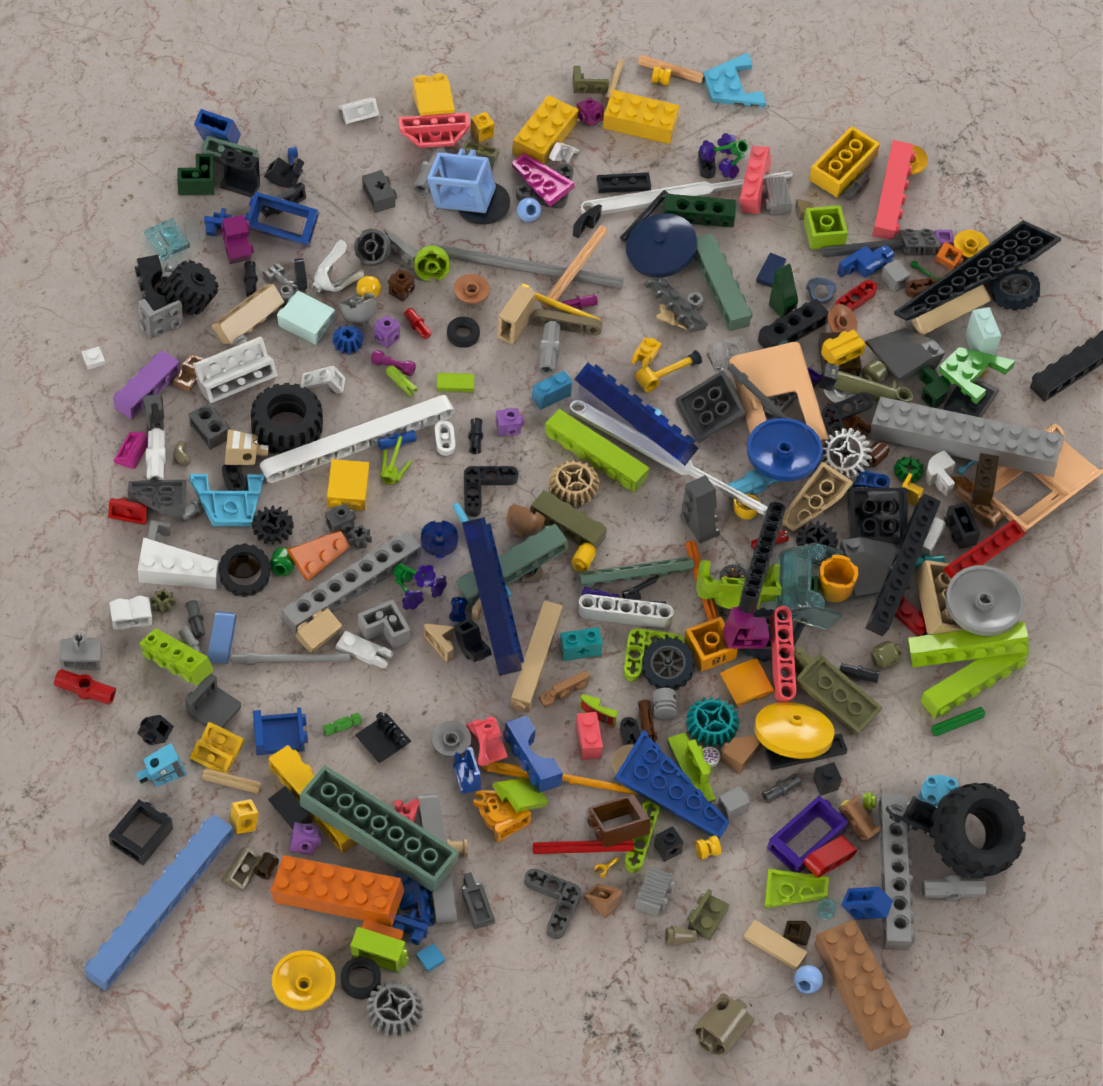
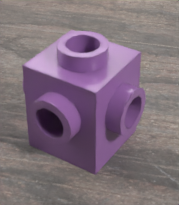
(387, 331)
(509, 422)
(304, 838)

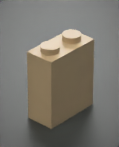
(516, 314)

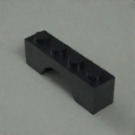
(150, 272)

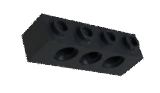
(794, 325)

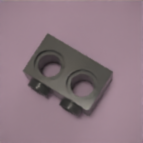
(209, 426)

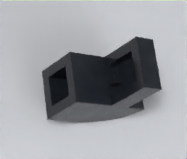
(283, 174)
(470, 640)

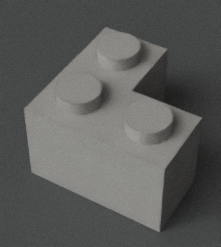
(384, 620)

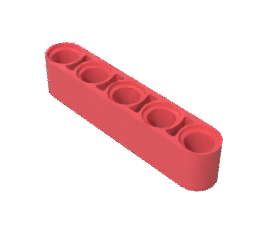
(787, 646)

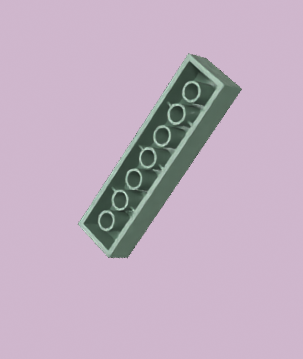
(379, 828)

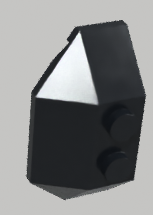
(962, 403)

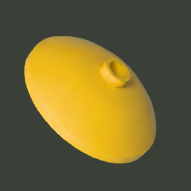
(300, 969)

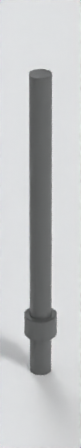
(743, 379)

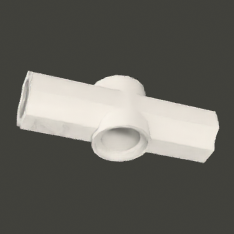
(156, 454)

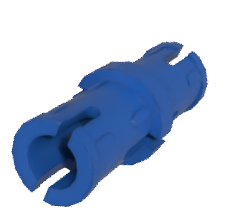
(388, 442)

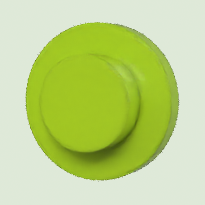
(869, 801)

